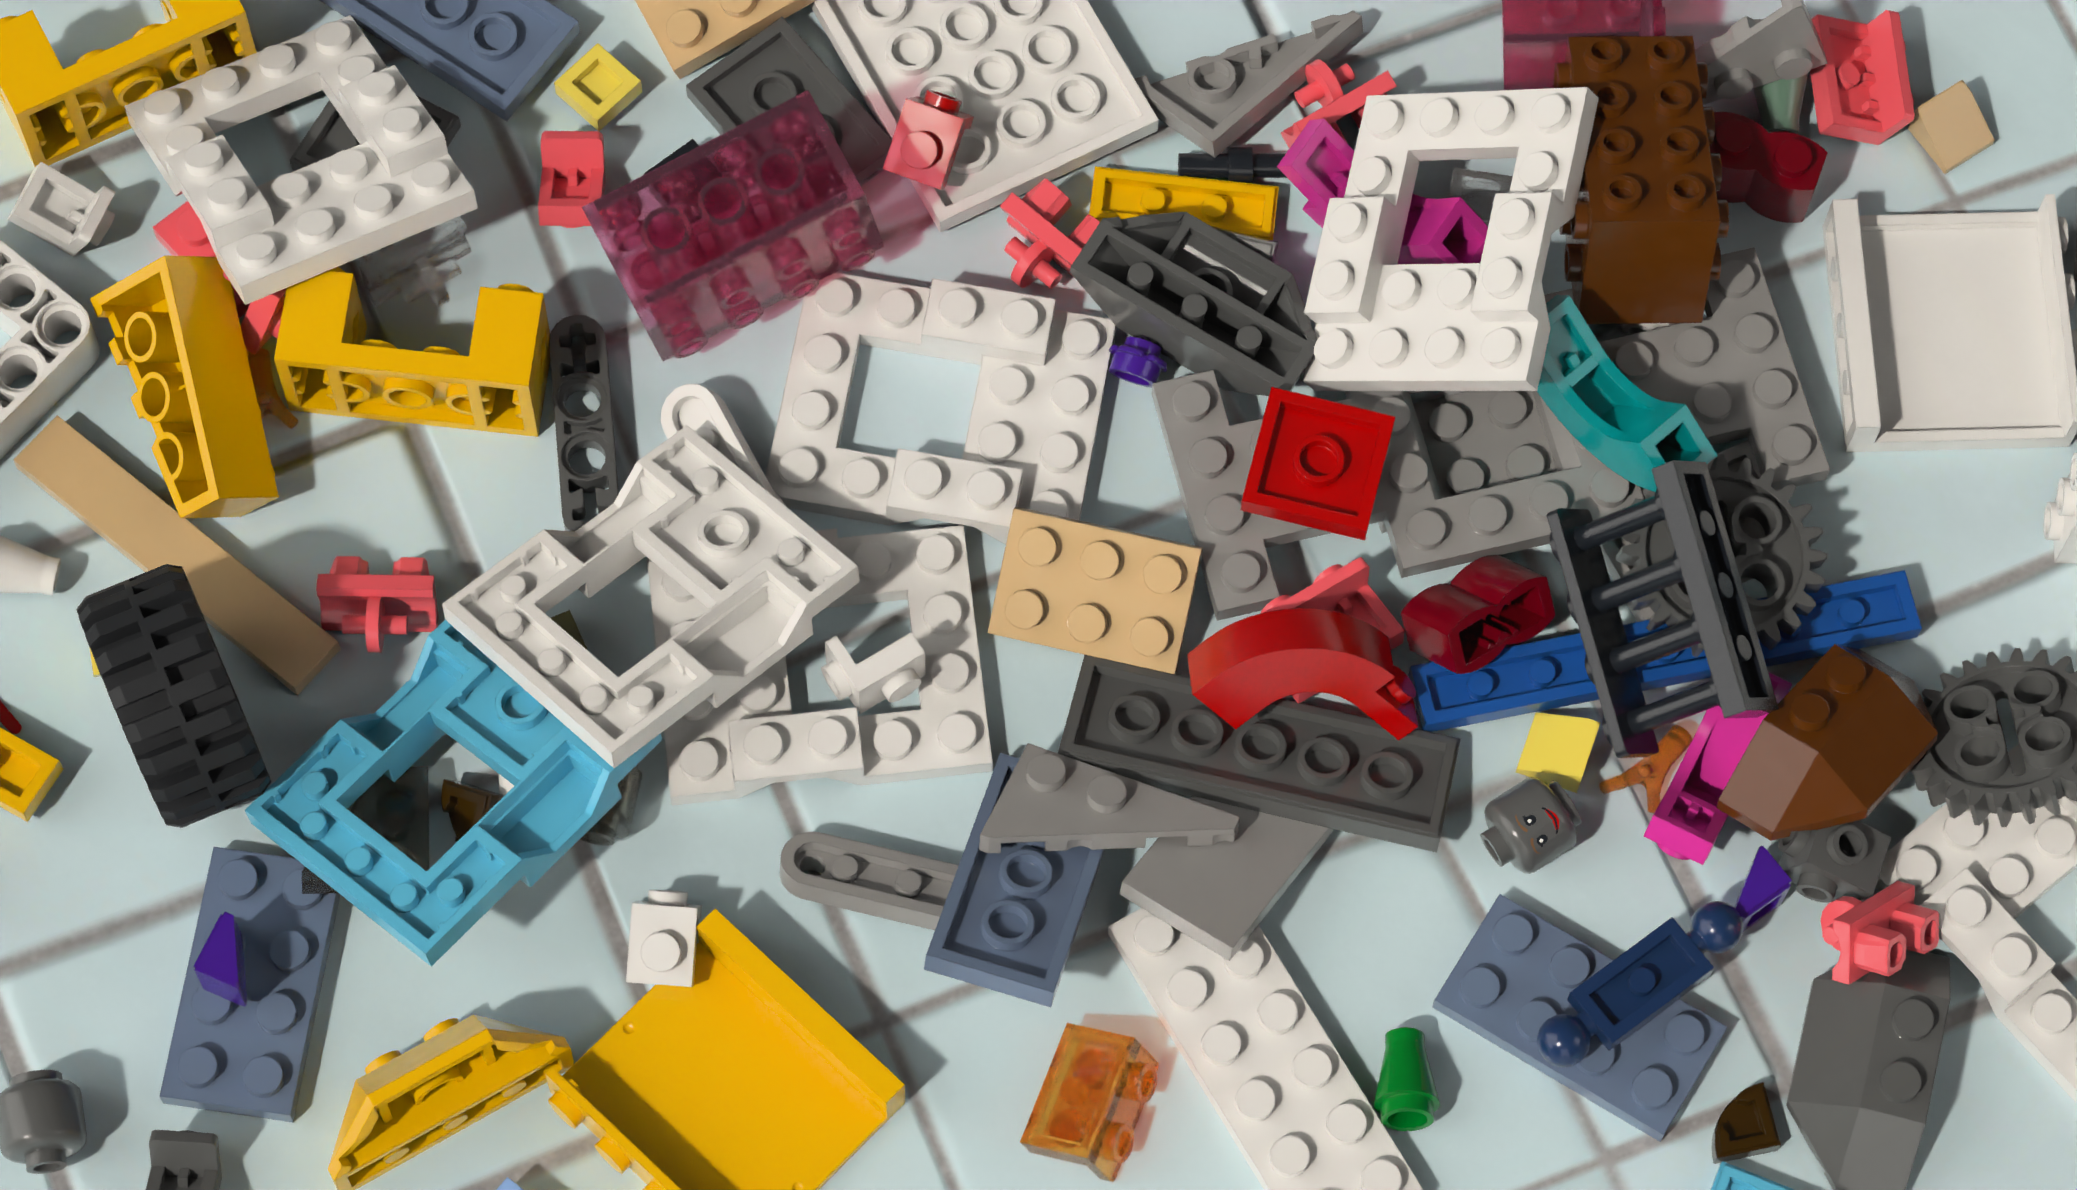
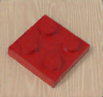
(1317, 463)

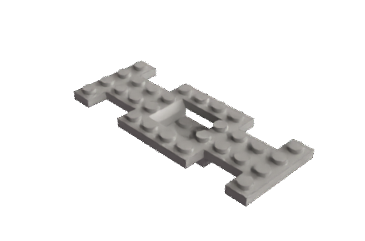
(1488, 466)

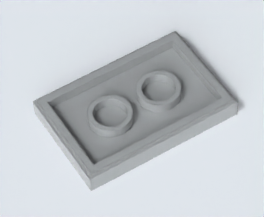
(1225, 887)

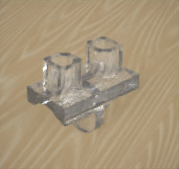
(416, 265)

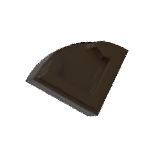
(466, 804)
(1745, 1127)

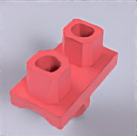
(1326, 88)
(1035, 220)
(377, 604)
(1878, 931)

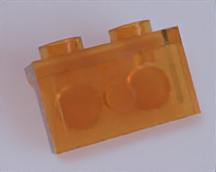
(1092, 1100)

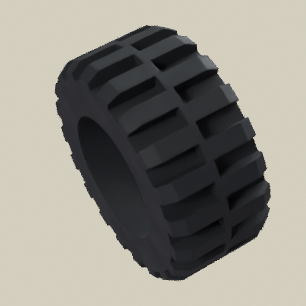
(173, 695)

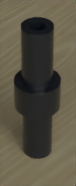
(1236, 165)

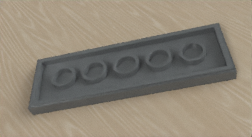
(1280, 762)

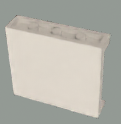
(1952, 329)

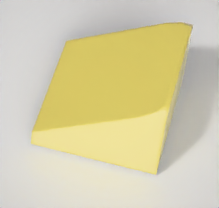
(1558, 749)

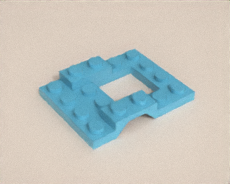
(458, 692)

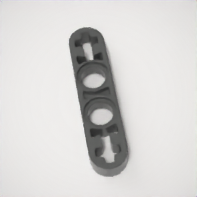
(582, 432)

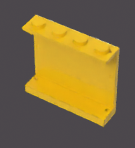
(728, 1080)

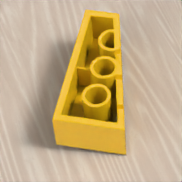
(193, 383)

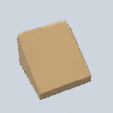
(1951, 127)

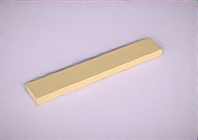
(155, 535)

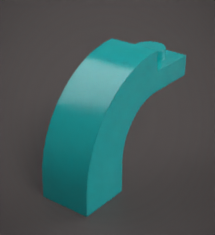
(1606, 410)

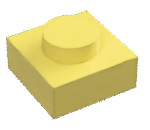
(598, 87)

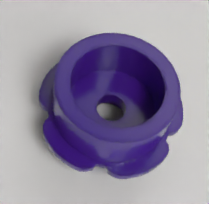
(1137, 361)

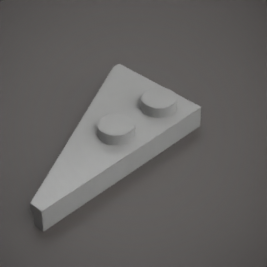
(1761, 52)
(1234, 90)
(1090, 807)

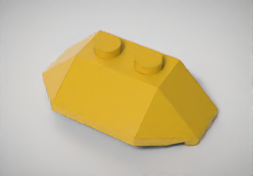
(437, 1091)

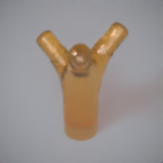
(266, 390)
(1652, 769)

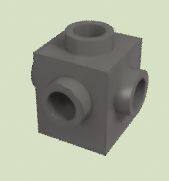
(1835, 860)

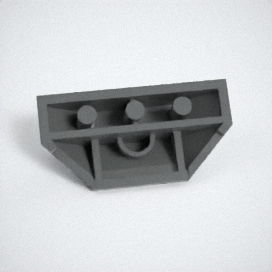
(1199, 299)
(1870, 1070)

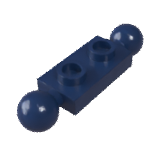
(1640, 984)

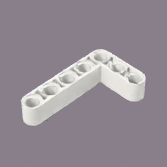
(33, 348)

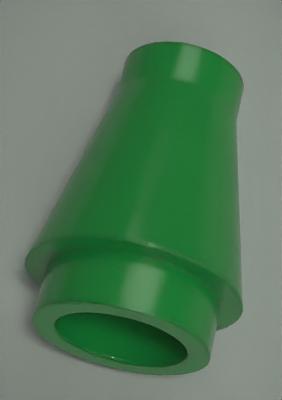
(1406, 1085)

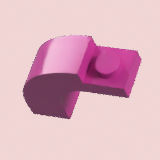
(1435, 228)
(1687, 816)

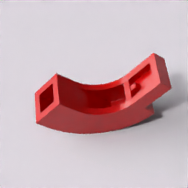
(1297, 653)

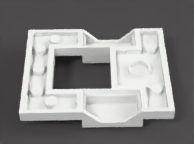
(326, 211)
(1456, 321)
(1027, 422)
(708, 531)
(760, 741)
(1979, 886)

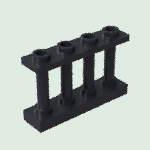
(1715, 591)

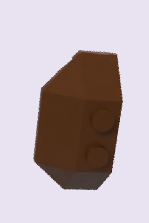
(1830, 747)

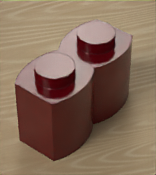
(1766, 170)
(1478, 614)

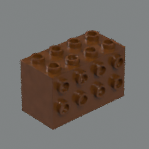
(1648, 182)

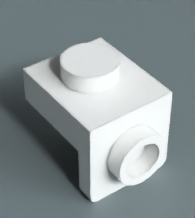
(62, 210)
(884, 675)
(663, 939)

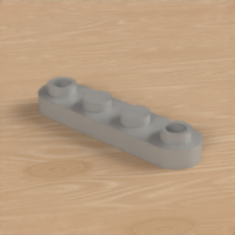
(866, 878)

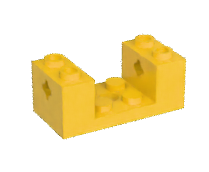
(84, 104)
(337, 372)

